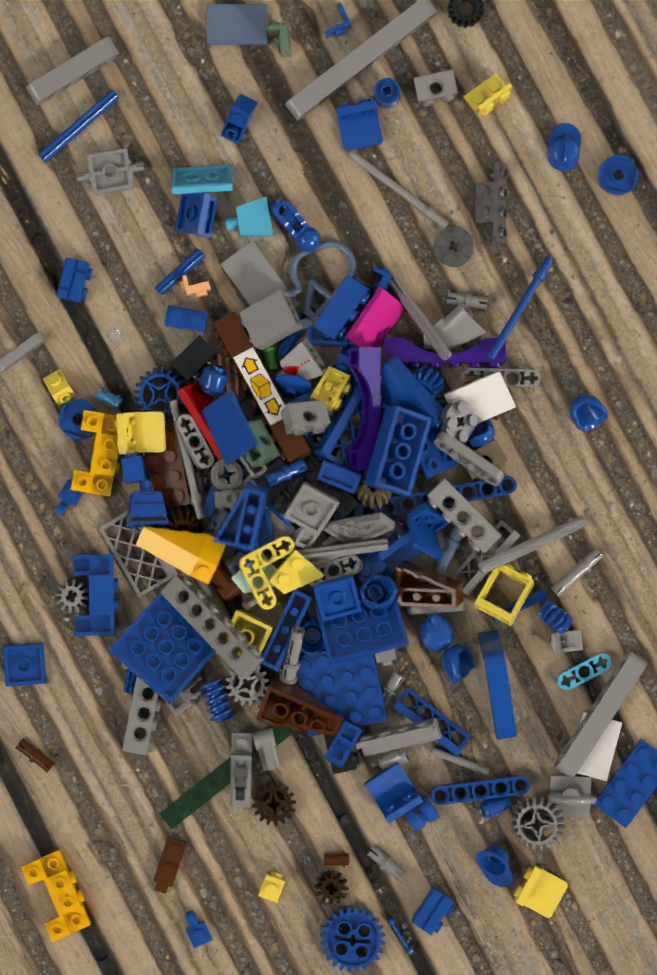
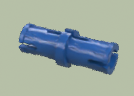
(286, 472)

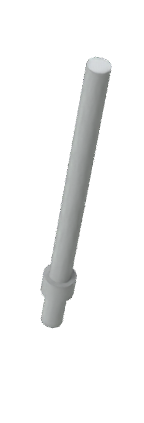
(430, 212)
(195, 497)

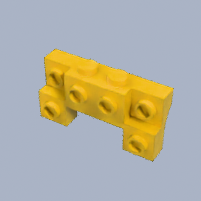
(104, 455)
(63, 893)

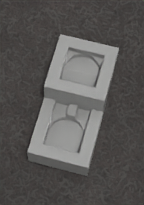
(302, 540)

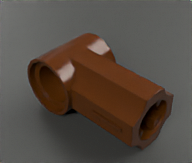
(225, 585)

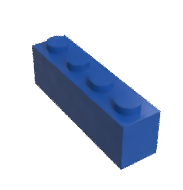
(280, 639)

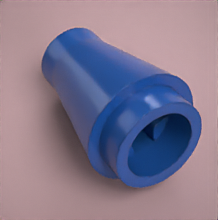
(494, 806)

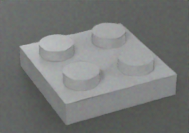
(311, 508)

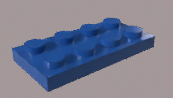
(630, 785)

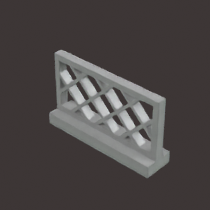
(170, 570)

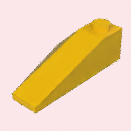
(186, 551)

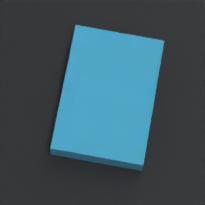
(202, 179)

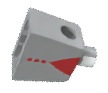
(303, 362)

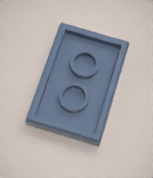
(236, 24)

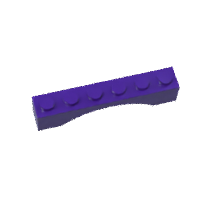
(414, 356)
(365, 365)

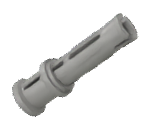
(291, 662)

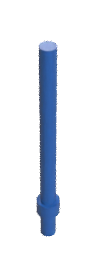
(538, 276)

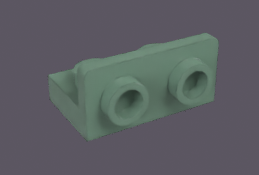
(282, 35)

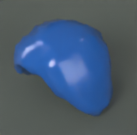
(587, 412)
(457, 662)

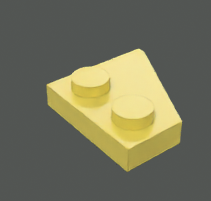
(294, 573)

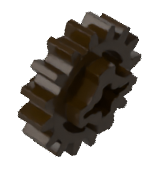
(283, 803)

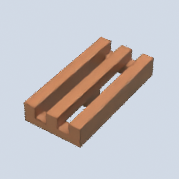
(236, 392)

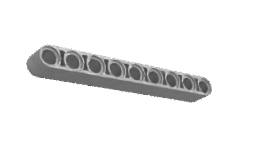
(361, 58)

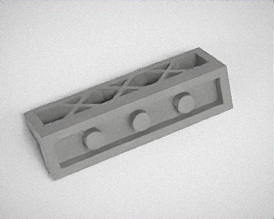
(478, 576)
(399, 737)

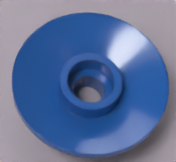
(292, 385)

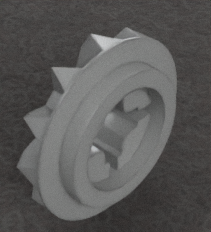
(221, 483)

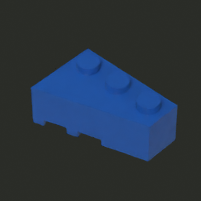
(245, 519)

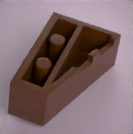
(426, 588)

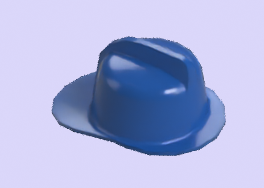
(564, 147)
(495, 865)

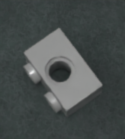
(443, 79)
(314, 411)

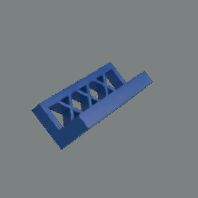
(416, 718)

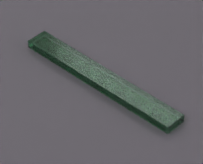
(212, 784)

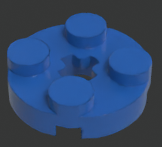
(627, 168)
(66, 417)

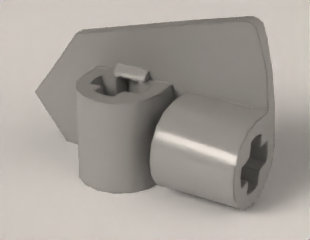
(456, 328)

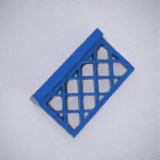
(338, 426)

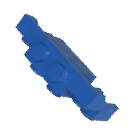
(101, 594)

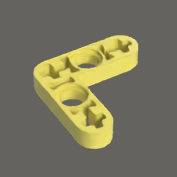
(259, 563)

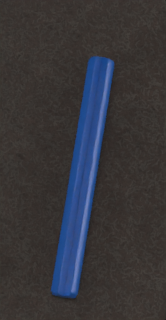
(78, 126)

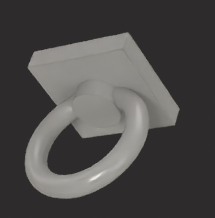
(571, 795)

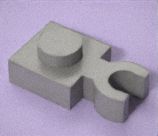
(182, 702)

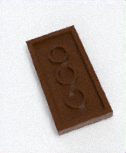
(168, 472)

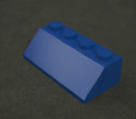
(398, 450)

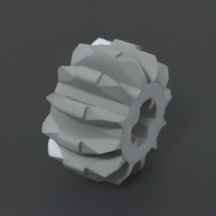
(78, 599)

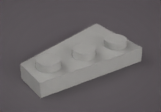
(359, 528)

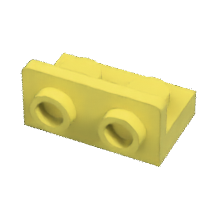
(332, 389)

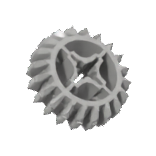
(537, 805)

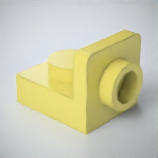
(272, 886)

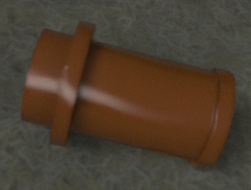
(336, 859)

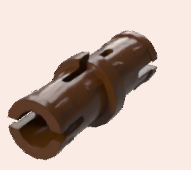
(35, 755)

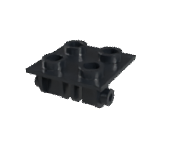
(281, 494)

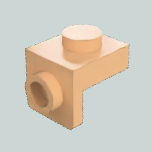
(199, 289)

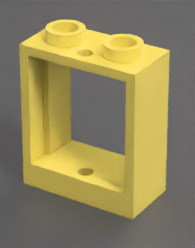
(494, 611)

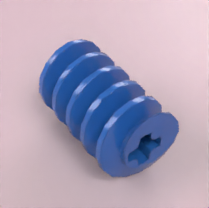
(216, 701)

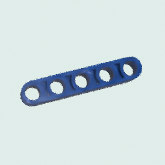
(490, 792)

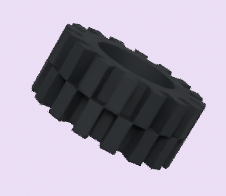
(462, 20)

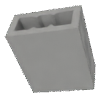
(270, 320)

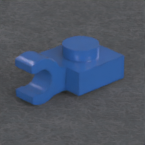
(68, 497)
(198, 932)

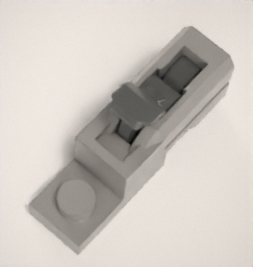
(241, 769)

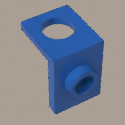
(341, 28)

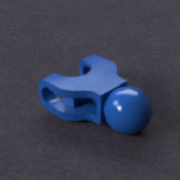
(306, 237)

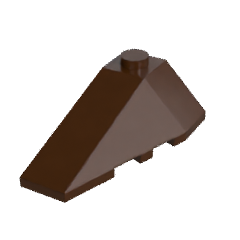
(295, 708)

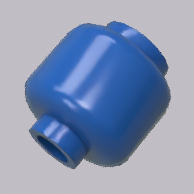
(213, 379)

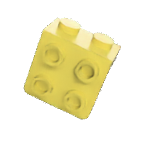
(141, 432)
(540, 891)

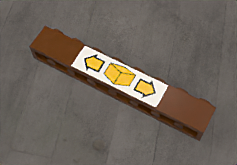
(260, 385)

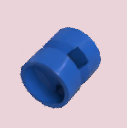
(386, 93)
(421, 814)

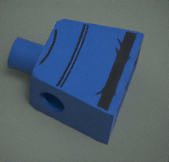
(146, 507)

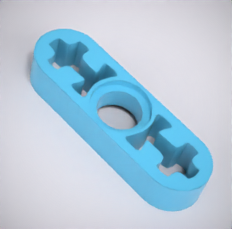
(594, 659)

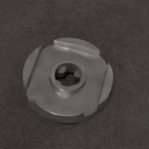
(449, 257)
(467, 420)

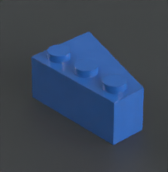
(343, 308)

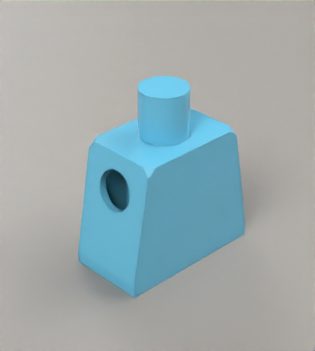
(252, 219)

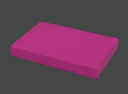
(375, 320)

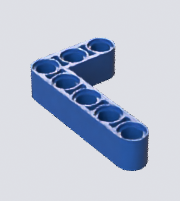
(498, 684)

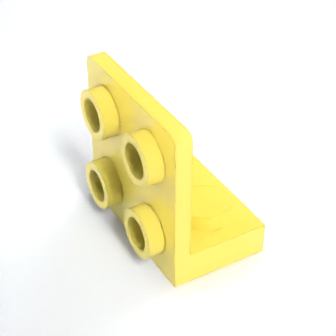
(487, 94)

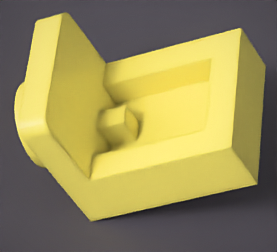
(59, 387)

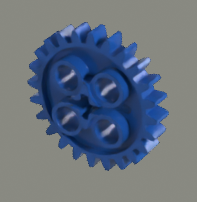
(350, 957)

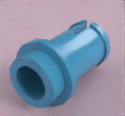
(109, 398)

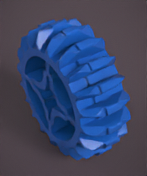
(167, 386)

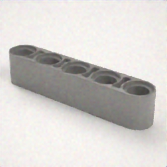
(72, 71)

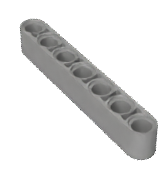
(600, 714)

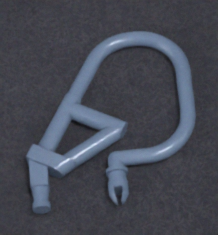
(311, 317)

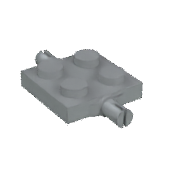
(110, 171)

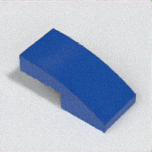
(343, 744)

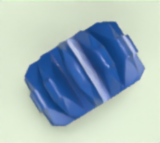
(429, 379)
(555, 617)

